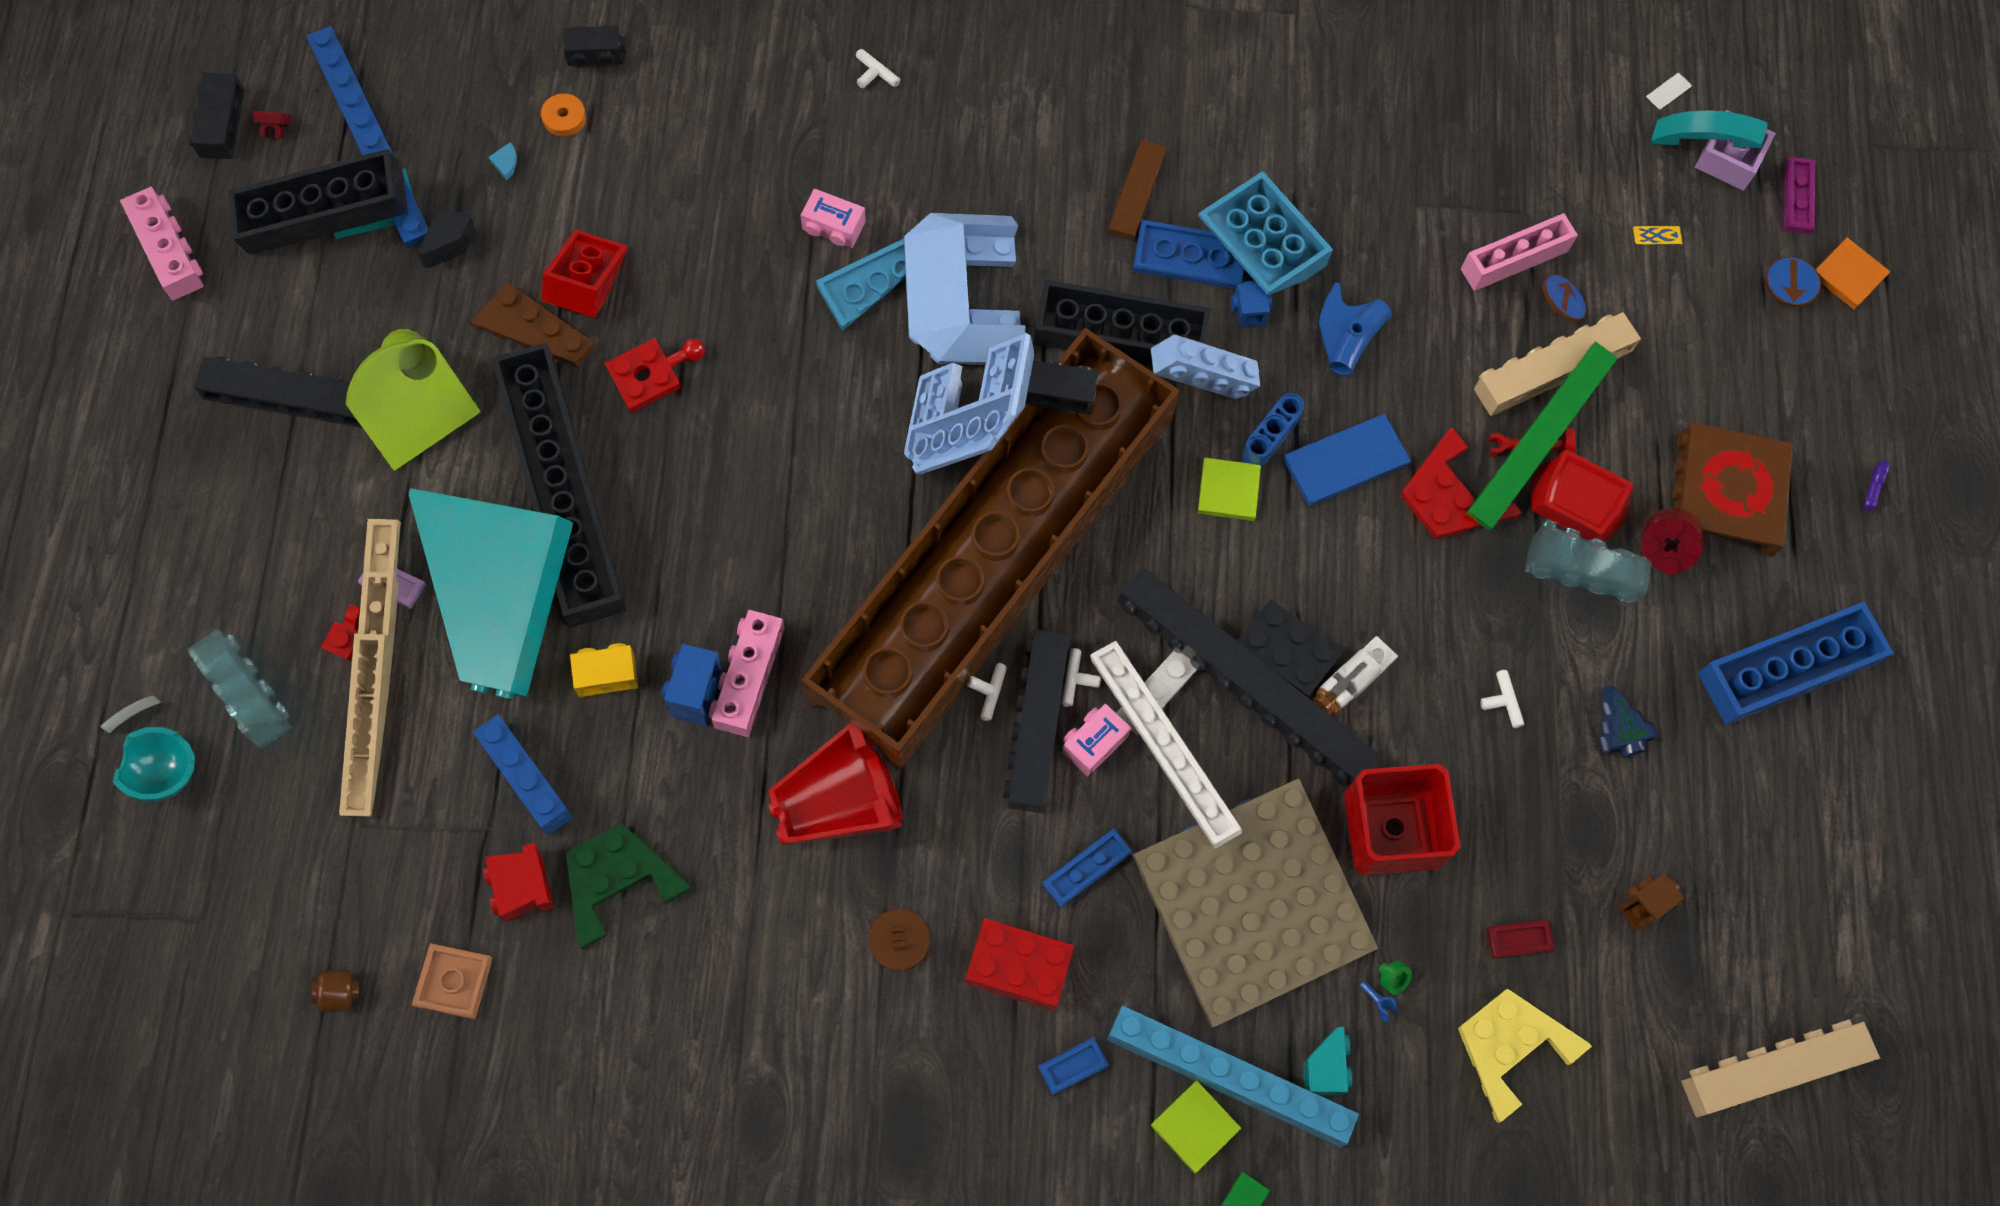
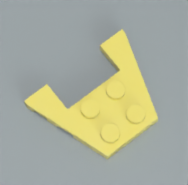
(1505, 1035)

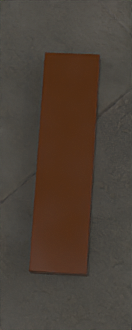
(1137, 190)

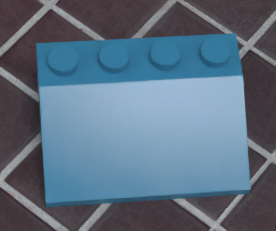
(1267, 234)

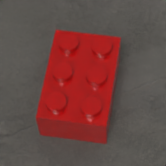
(1019, 964)

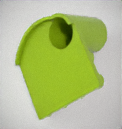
(407, 397)

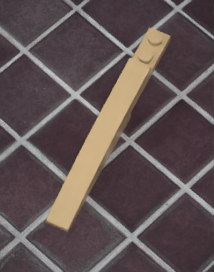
(371, 668)

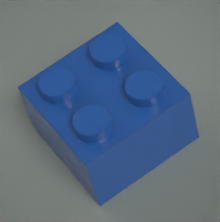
(692, 684)

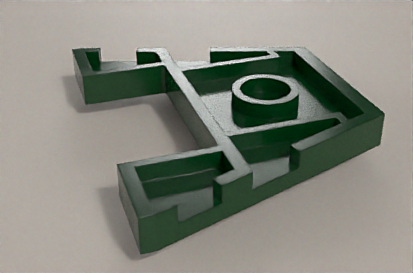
(608, 867)

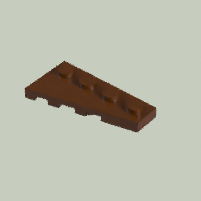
(522, 320)

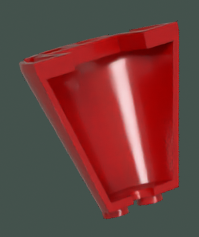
(836, 793)

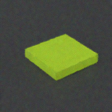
(1229, 489)
(1195, 1127)

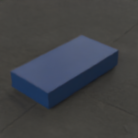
(1073, 1066)

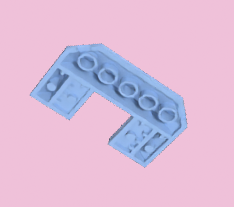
(939, 290)
(948, 434)

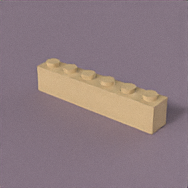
(1550, 366)
(1779, 1069)

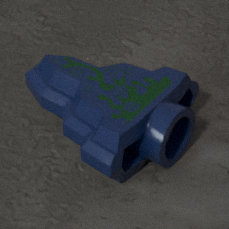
(1623, 726)

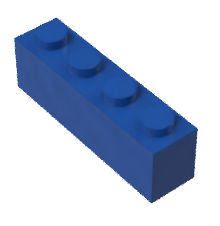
(522, 775)

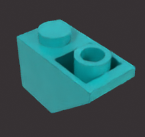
(1326, 1067)

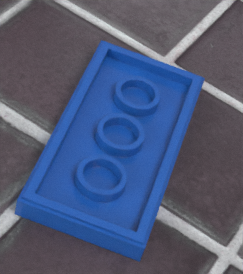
(1185, 255)
(1346, 460)

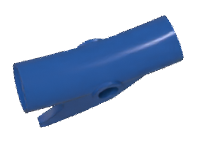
(1349, 329)

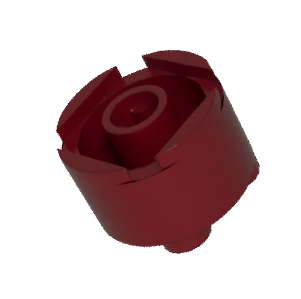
(1672, 524)

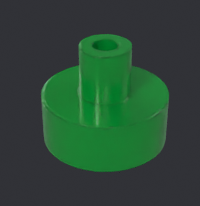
(1395, 976)

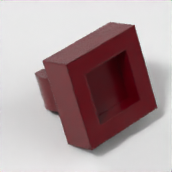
(269, 120)

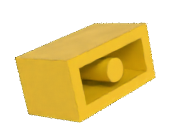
(604, 670)

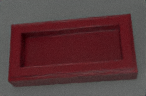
(1520, 939)

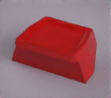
(1581, 496)

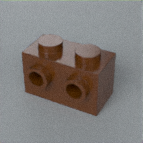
(1650, 900)

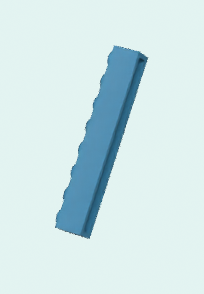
(1233, 1077)

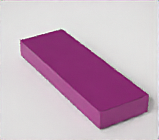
(1799, 195)

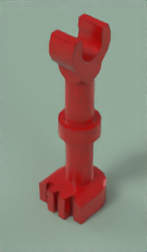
(1565, 442)

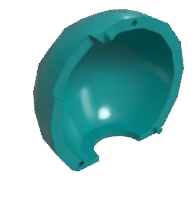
(154, 765)

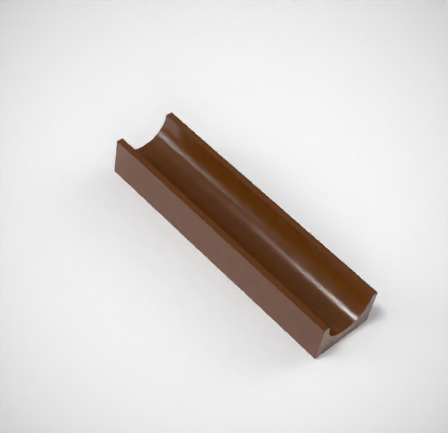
(988, 554)

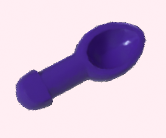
(1877, 480)

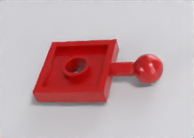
(662, 377)

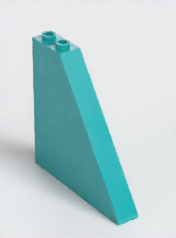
(492, 583)

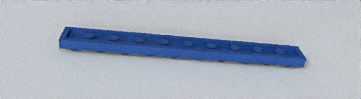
(361, 121)

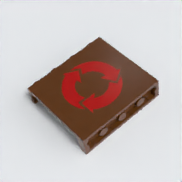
(1734, 484)

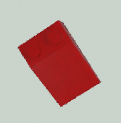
(582, 273)

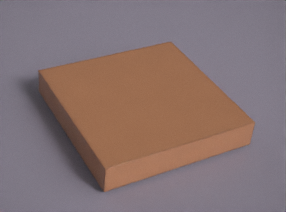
(452, 981)

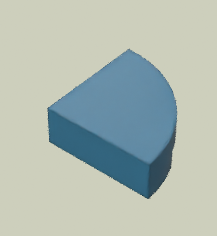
(505, 160)

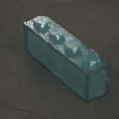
(1587, 563)
(239, 688)

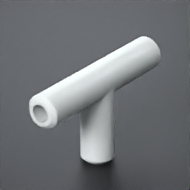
(874, 70)
(1074, 677)
(990, 690)
(1506, 699)

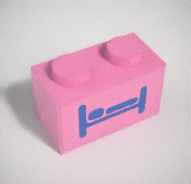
(833, 218)
(1095, 739)

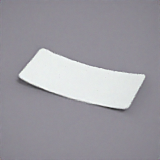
(129, 711)

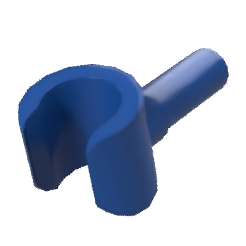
(1383, 1003)

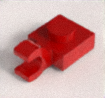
(341, 636)

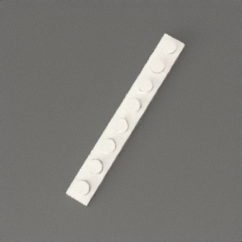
(1166, 745)

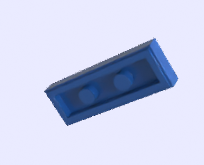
(1087, 868)

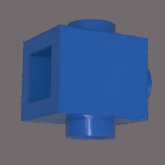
(1251, 304)

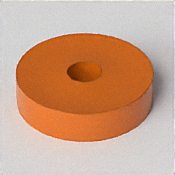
(563, 104)

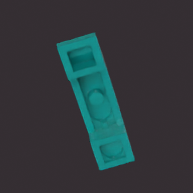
(1719, 125)

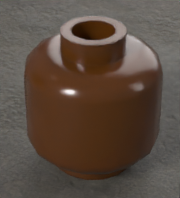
(334, 990)

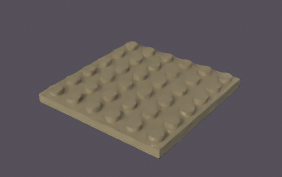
(1259, 907)

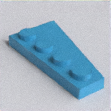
(863, 283)

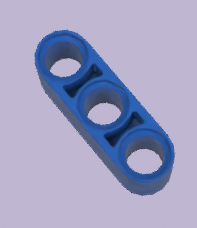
(1279, 420)

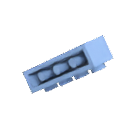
(1205, 367)

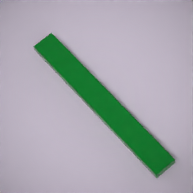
(1541, 436)

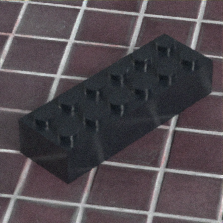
(317, 202)
(1119, 318)

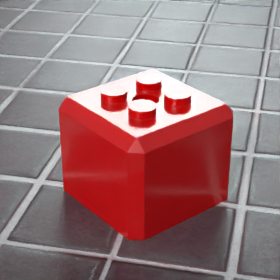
(1415, 799)

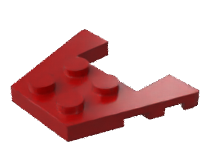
(1440, 497)

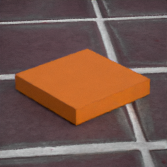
(1851, 273)

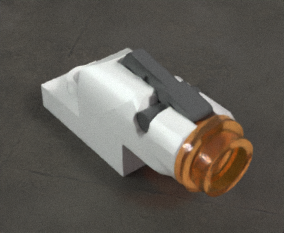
(1354, 676)

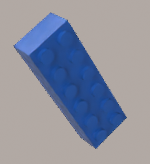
(1795, 663)

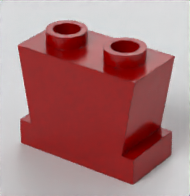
(518, 883)

